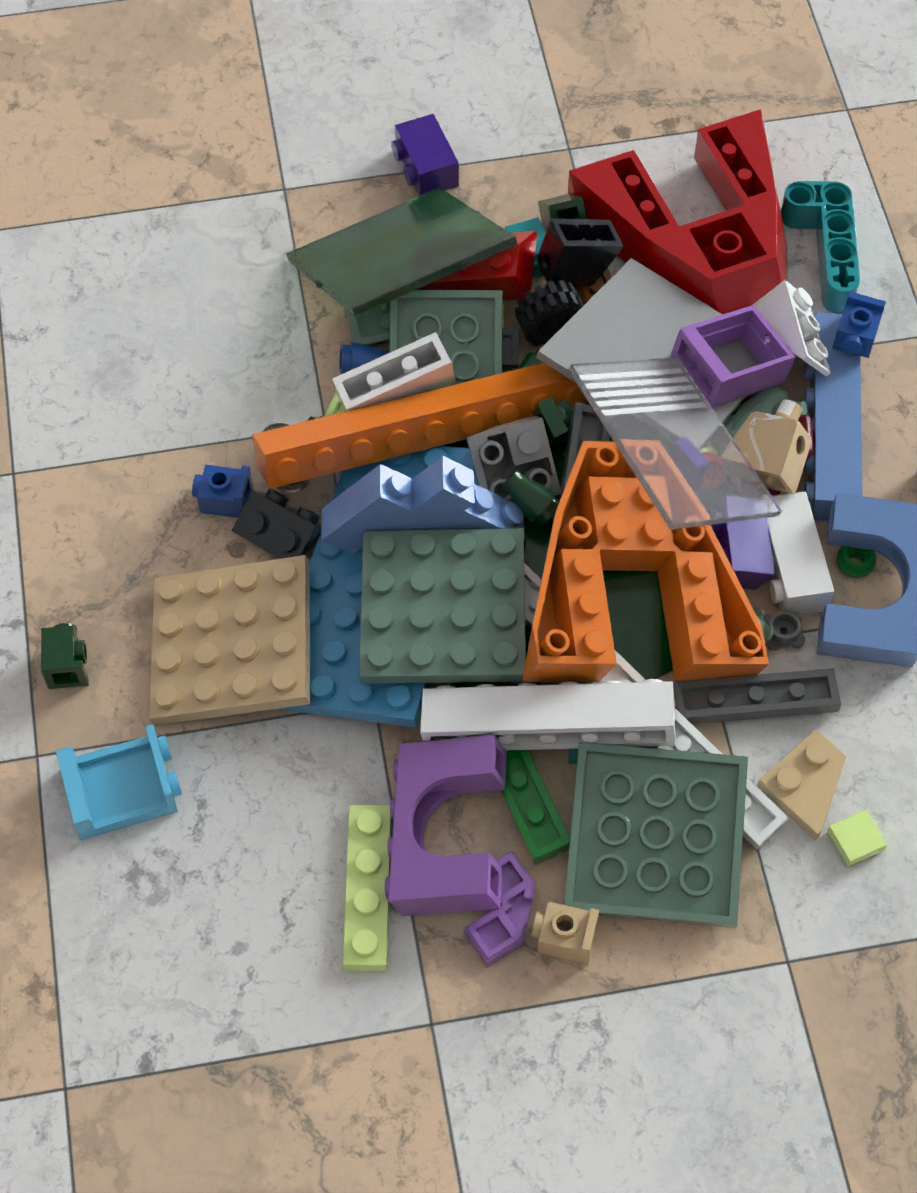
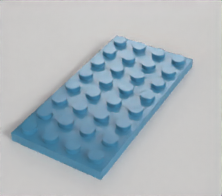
(337, 620)

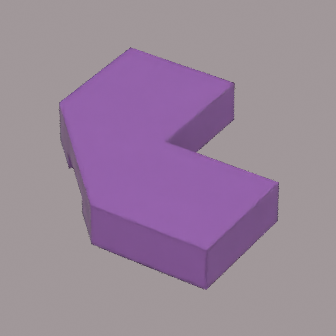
(504, 928)

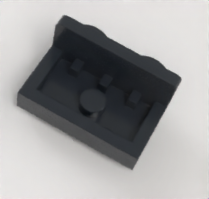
(276, 526)

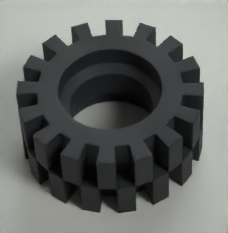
(547, 310)

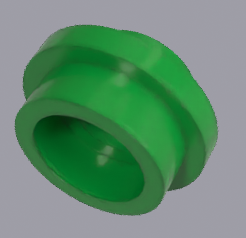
(852, 568)

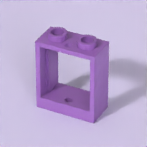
(714, 380)

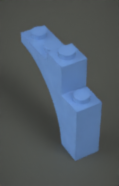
(432, 500)

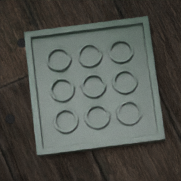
(442, 606)
(657, 834)

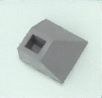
(513, 447)

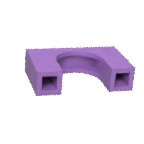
(424, 779)

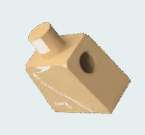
(776, 446)

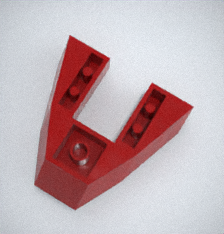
(717, 259)

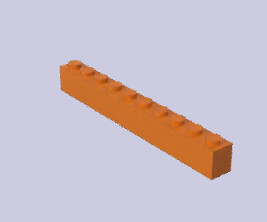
(406, 424)

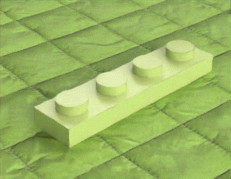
(365, 892)

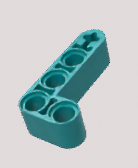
(830, 211)

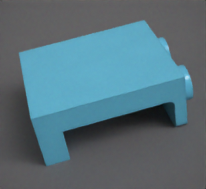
(119, 784)

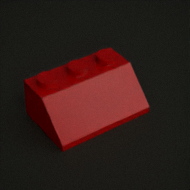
(504, 271)

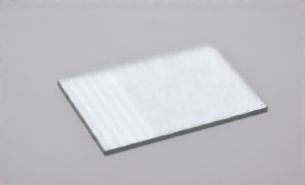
(674, 442)

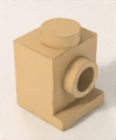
(567, 945)

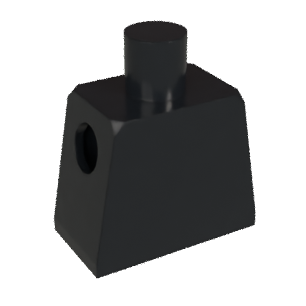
(578, 250)

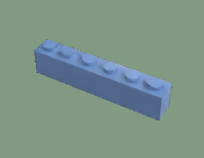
(835, 423)

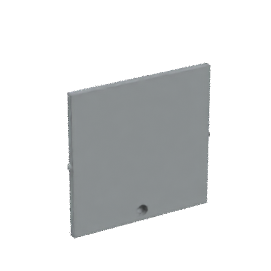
(637, 320)

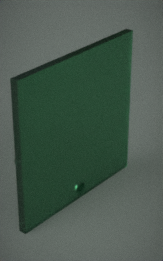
(400, 250)

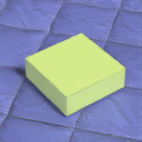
(857, 838)

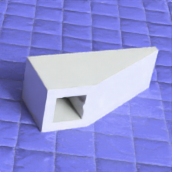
(793, 321)

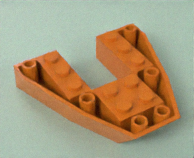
(613, 525)

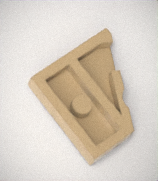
(805, 782)

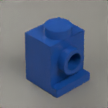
(859, 324)
(222, 490)

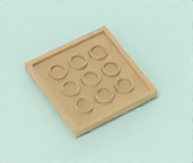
(230, 641)

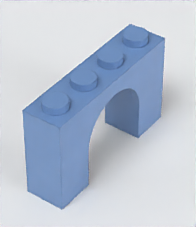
(884, 633)

